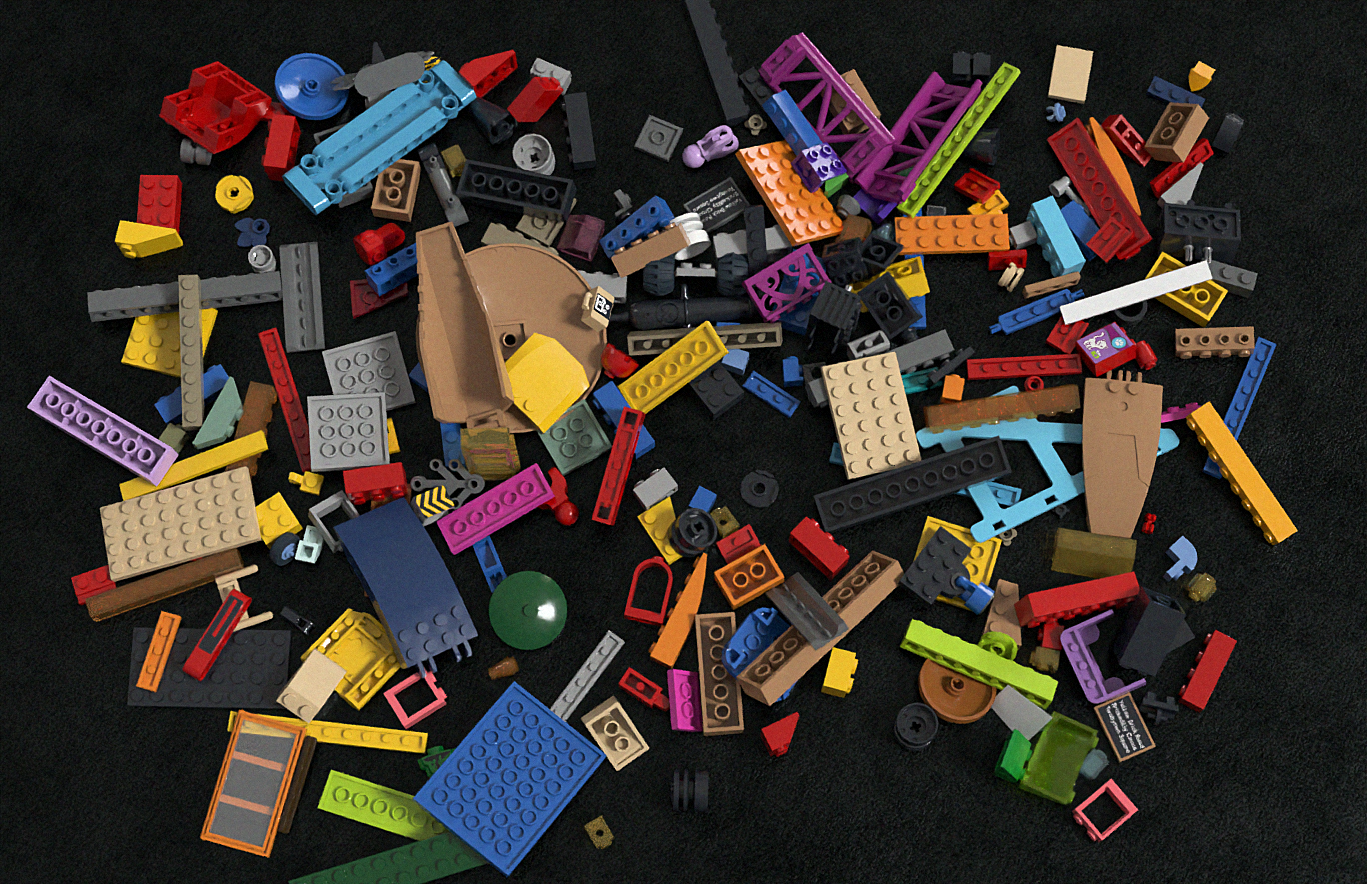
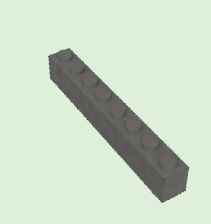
(909, 357)

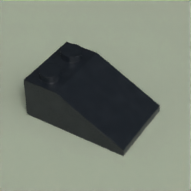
(889, 305)

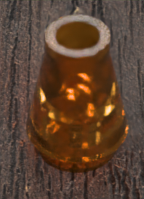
(504, 668)

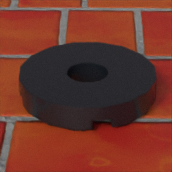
(754, 499)

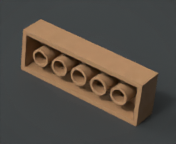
(718, 688)

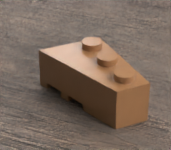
(1002, 613)

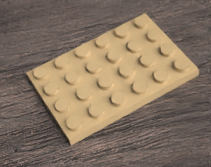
(871, 415)

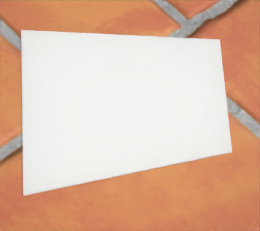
(1019, 712)

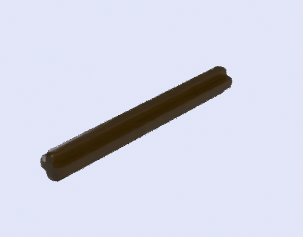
(297, 784)

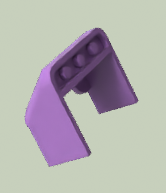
(1075, 643)

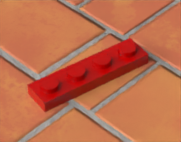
(1171, 175)

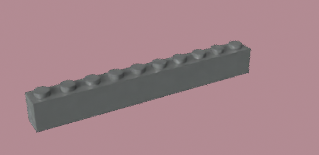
(165, 297)

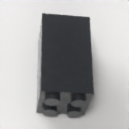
(1148, 631)

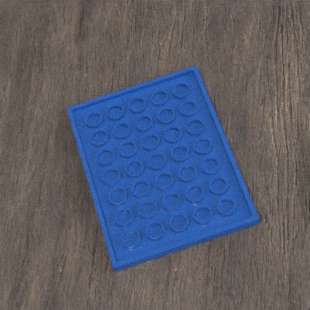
(509, 778)

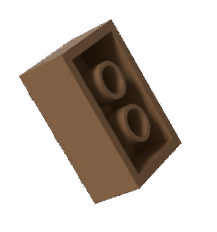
(852, 122)
(1176, 132)
(396, 190)

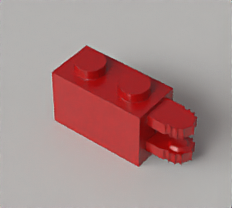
(644, 690)

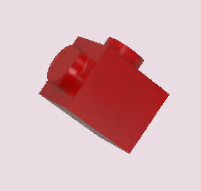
(1050, 636)

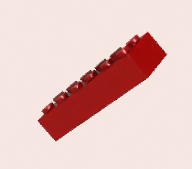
(1077, 599)

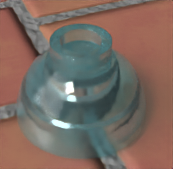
(886, 231)

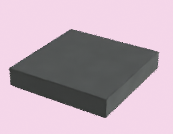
(658, 138)

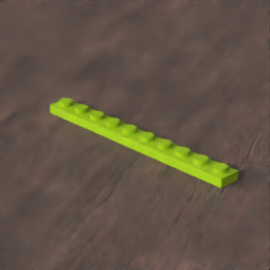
(959, 139)

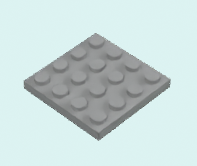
(371, 367)
(348, 431)

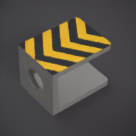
(431, 505)

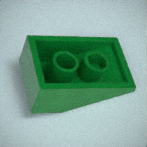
(1012, 757)

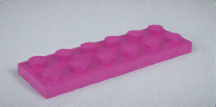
(495, 509)

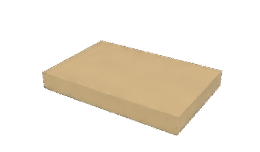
(1070, 74)

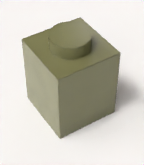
(174, 437)

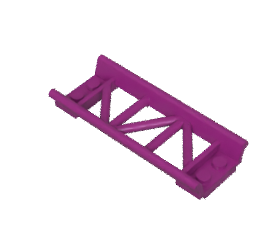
(778, 70)
(896, 188)

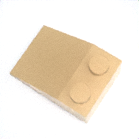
(311, 685)
(615, 733)

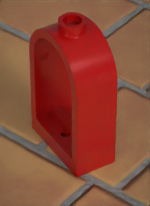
(643, 615)

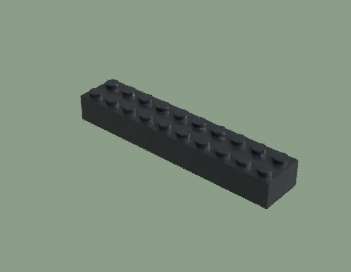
(912, 485)

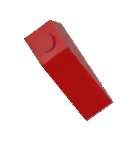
(1126, 138)

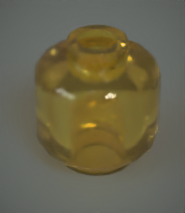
(1201, 587)

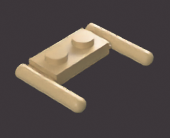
(228, 582)

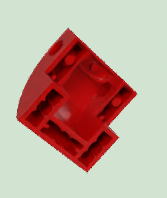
(216, 108)

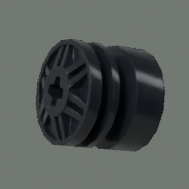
(919, 717)
(690, 790)

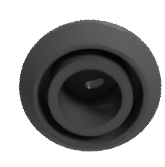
(847, 205)

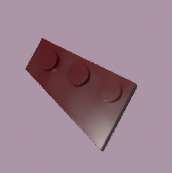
(365, 299)

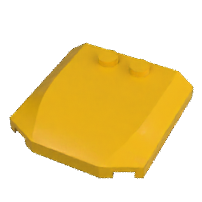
(544, 380)
(361, 648)

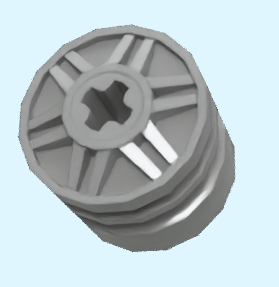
(531, 148)

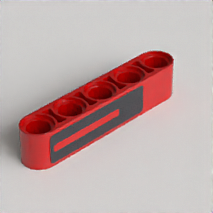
(217, 634)

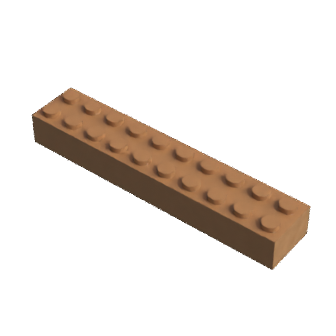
(793, 656)

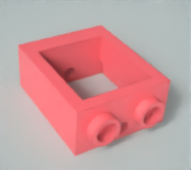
(408, 722)
(1121, 800)

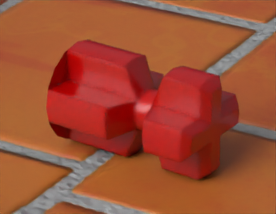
(1148, 526)

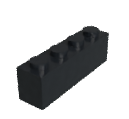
(580, 131)

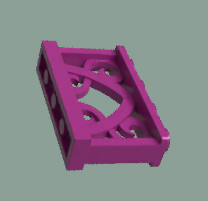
(760, 281)

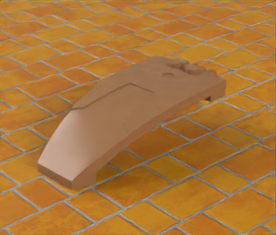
(1118, 450)

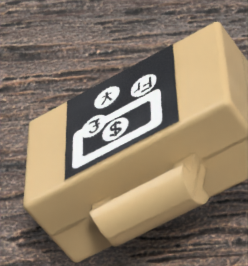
(597, 308)

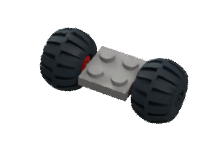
(730, 273)

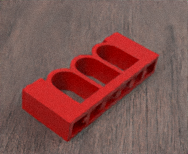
(618, 466)

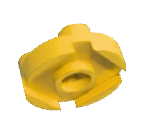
(237, 203)

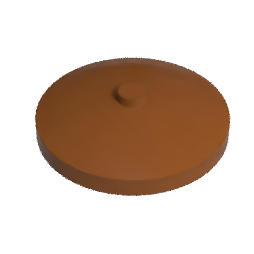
(954, 694)

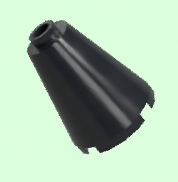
(492, 120)
(983, 146)

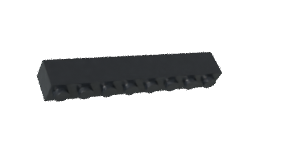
(717, 61)

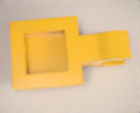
(309, 483)

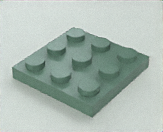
(575, 439)

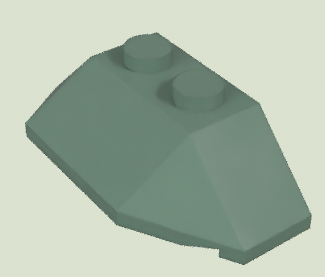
(221, 417)

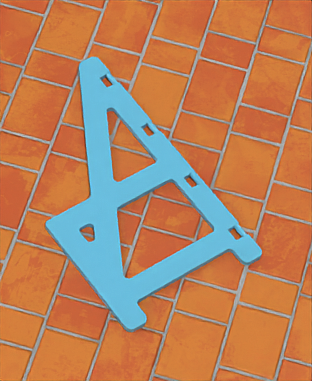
(1040, 439)

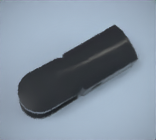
(295, 618)

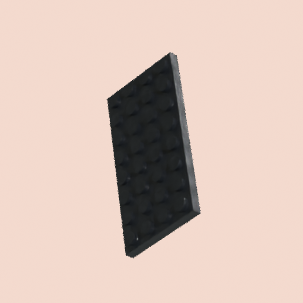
(243, 676)

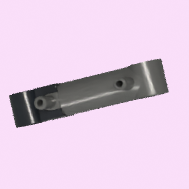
(442, 184)

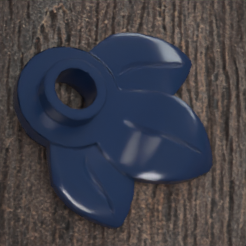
(250, 233)

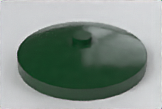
(527, 610)

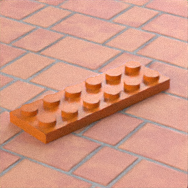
(952, 234)

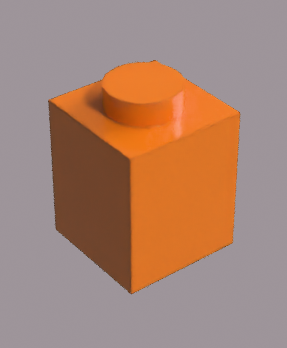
(952, 389)

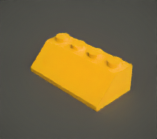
(907, 273)

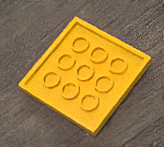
(156, 341)
(979, 560)

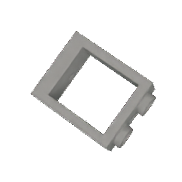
(325, 507)

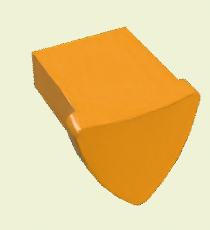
(1200, 76)

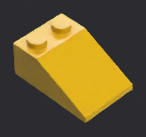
(144, 240)

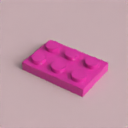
(684, 700)

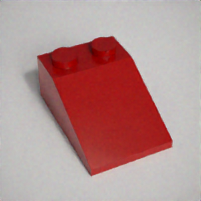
(488, 71)

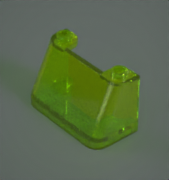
(1058, 758)

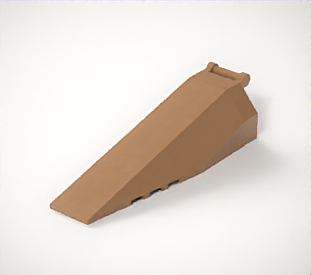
(457, 336)

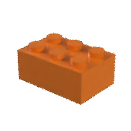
(748, 577)

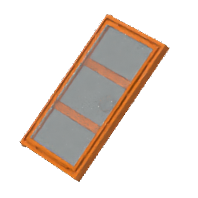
(253, 783)

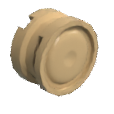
(1009, 275)

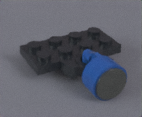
(941, 571)

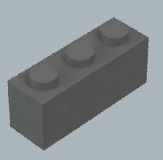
(1232, 278)

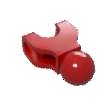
(564, 510)

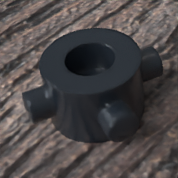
(1060, 511)

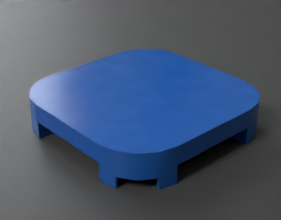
(752, 639)

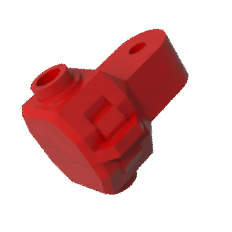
(374, 245)

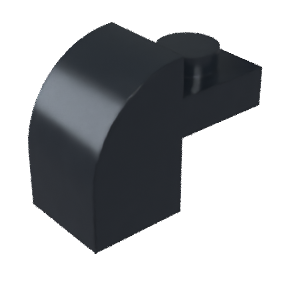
(1228, 132)

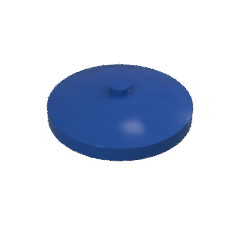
(305, 86)

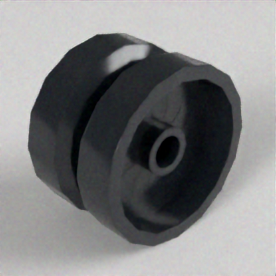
(692, 532)

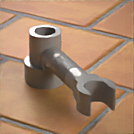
(1062, 186)

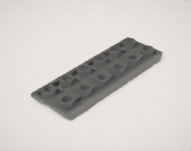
(302, 297)
(807, 611)

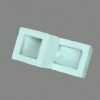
(311, 546)

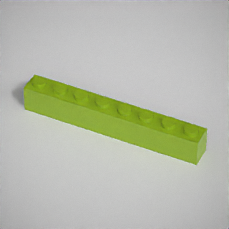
(978, 663)

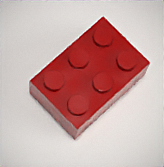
(281, 146)
(160, 201)
(375, 483)
(819, 547)

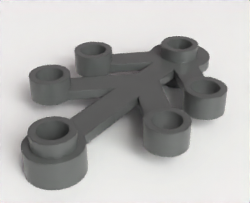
(451, 482)

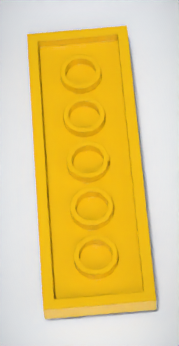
(673, 368)

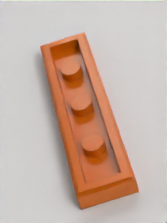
(158, 651)

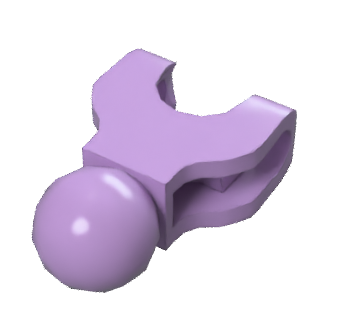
(710, 147)

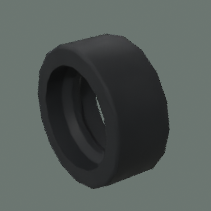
(1128, 321)

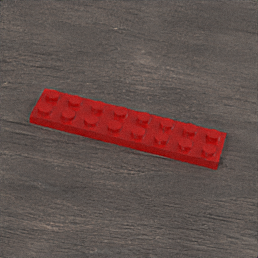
(1097, 183)

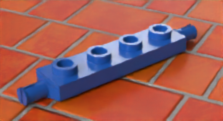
(1034, 312)

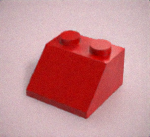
(779, 734)

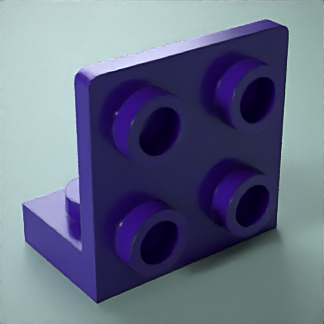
(817, 166)
(874, 208)

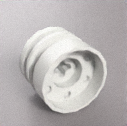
(697, 236)

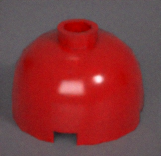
(617, 362)

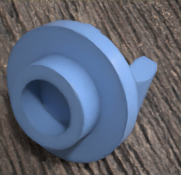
(1059, 113)

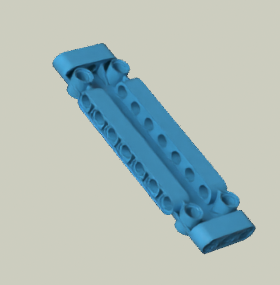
(379, 137)

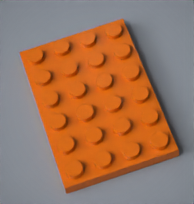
(798, 212)

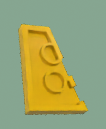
(656, 523)

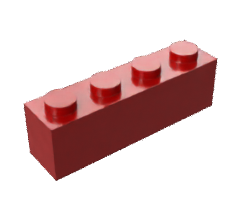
(1207, 670)

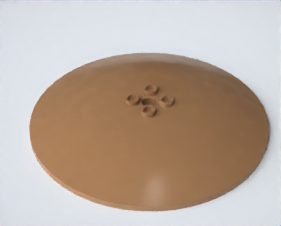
(532, 294)

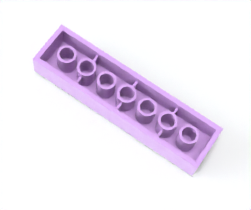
(103, 431)

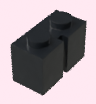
(970, 68)

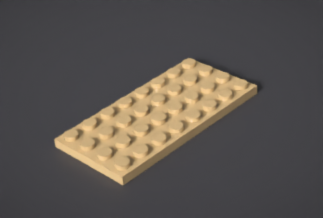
(180, 524)

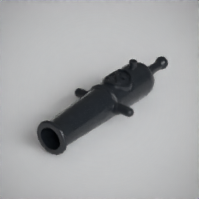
(685, 311)

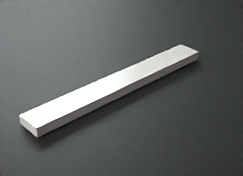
(1135, 292)

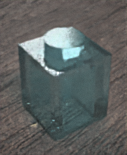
(1093, 764)

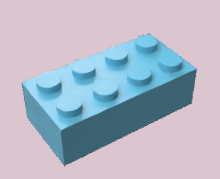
(1055, 238)

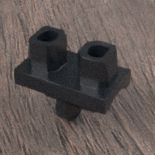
(1158, 710)

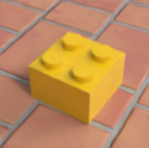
(275, 519)
(838, 672)

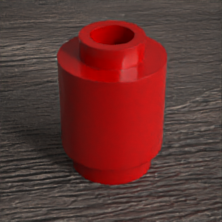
(1145, 356)

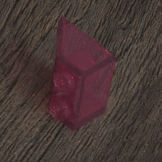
(581, 236)

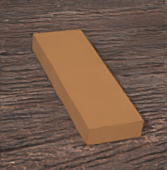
(1051, 285)

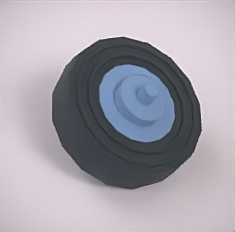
(284, 548)

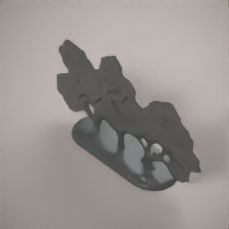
(386, 75)

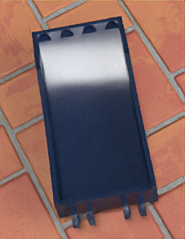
(407, 584)

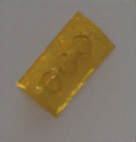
(1092, 554)

